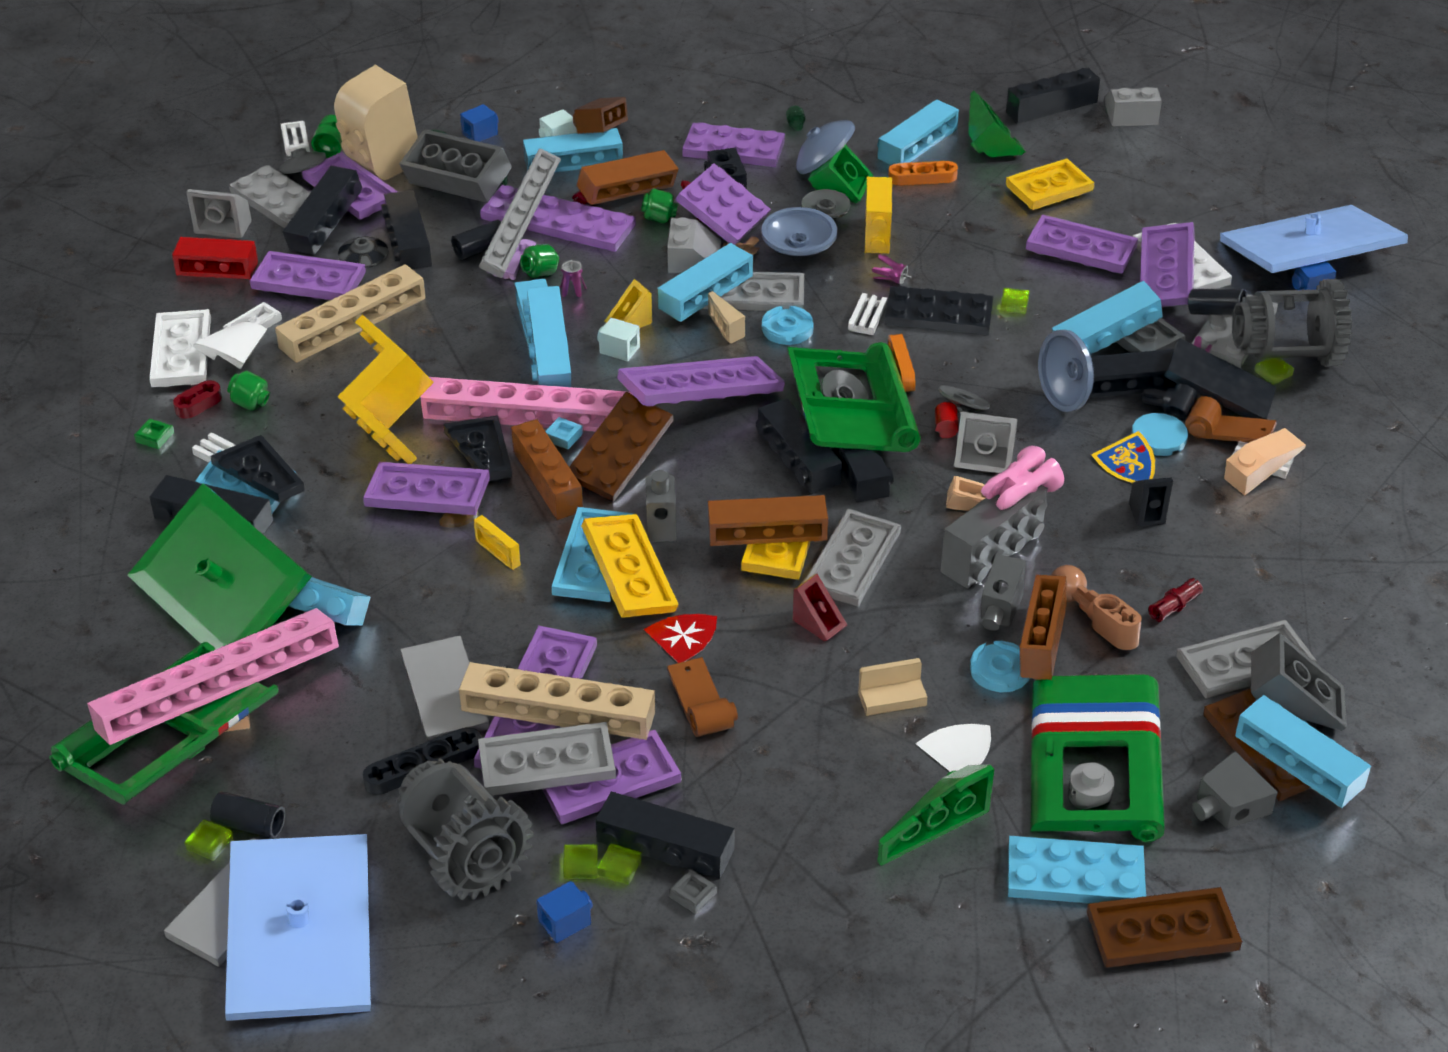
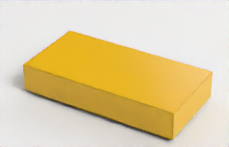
(497, 542)

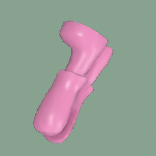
(1024, 477)

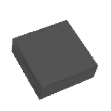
(692, 891)

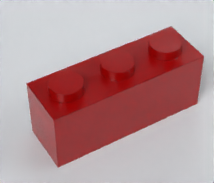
(215, 258)

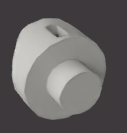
(1091, 784)

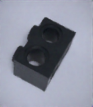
(730, 162)

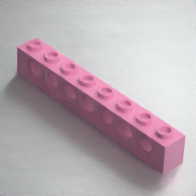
(516, 402)
(212, 676)

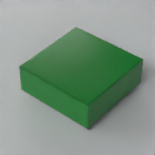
(154, 433)

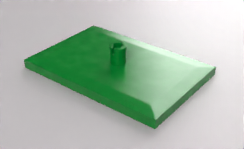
(218, 572)

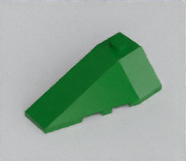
(989, 132)
(946, 806)

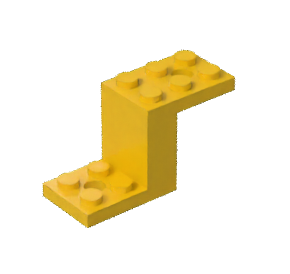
(384, 390)

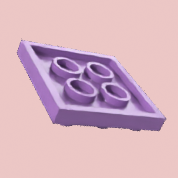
(723, 204)

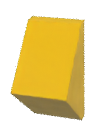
(634, 306)

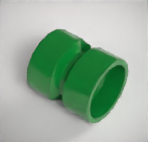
(327, 137)

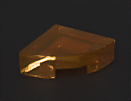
(449, 519)

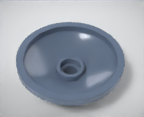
(823, 144)
(799, 231)
(1065, 370)

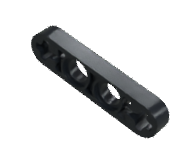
(419, 755)

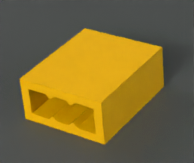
(878, 215)

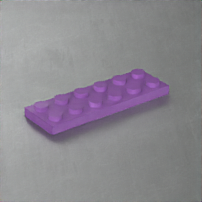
(567, 220)
(700, 380)
(551, 653)

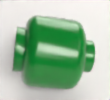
(659, 206)
(539, 261)
(248, 390)

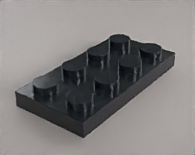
(939, 310)

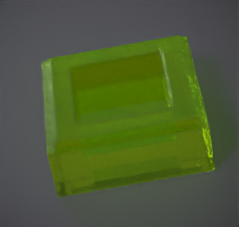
(1014, 300)
(1274, 370)
(208, 839)
(580, 861)
(619, 863)

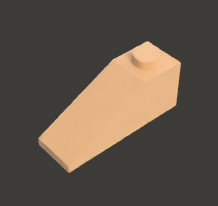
(1261, 459)

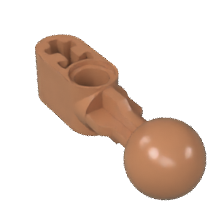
(1109, 614)

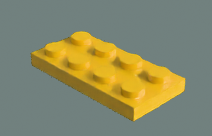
(629, 565)

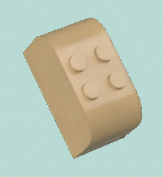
(375, 121)

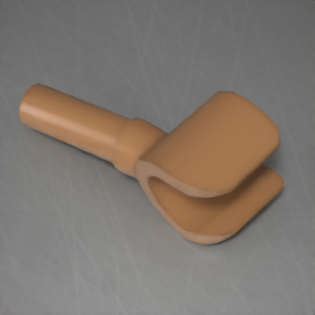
(748, 246)

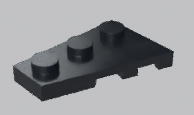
(481, 445)
(260, 467)

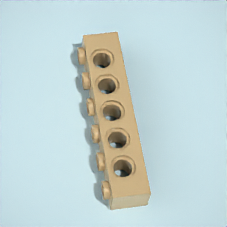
(336, 318)
(556, 700)

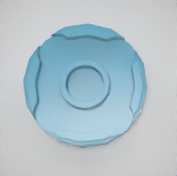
(787, 325)
(1162, 433)
(997, 667)

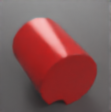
(946, 419)

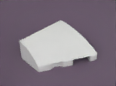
(232, 343)

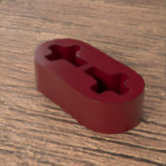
(197, 399)

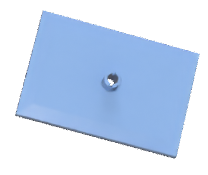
(1313, 238)
(298, 927)

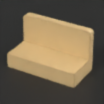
(891, 687)

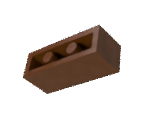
(600, 115)

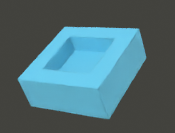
(564, 432)

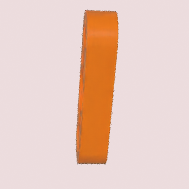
(912, 173)
(902, 361)

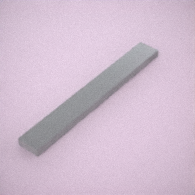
(519, 213)

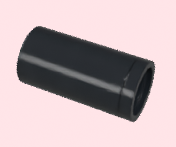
(474, 240)
(1214, 301)
(247, 814)

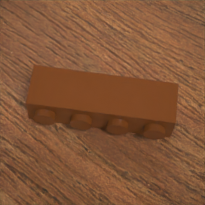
(627, 177)
(547, 469)
(767, 520)
(1043, 627)

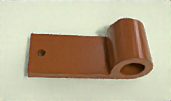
(1208, 423)
(700, 698)

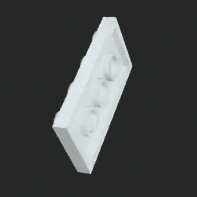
(1207, 271)
(173, 353)

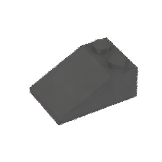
(1297, 683)

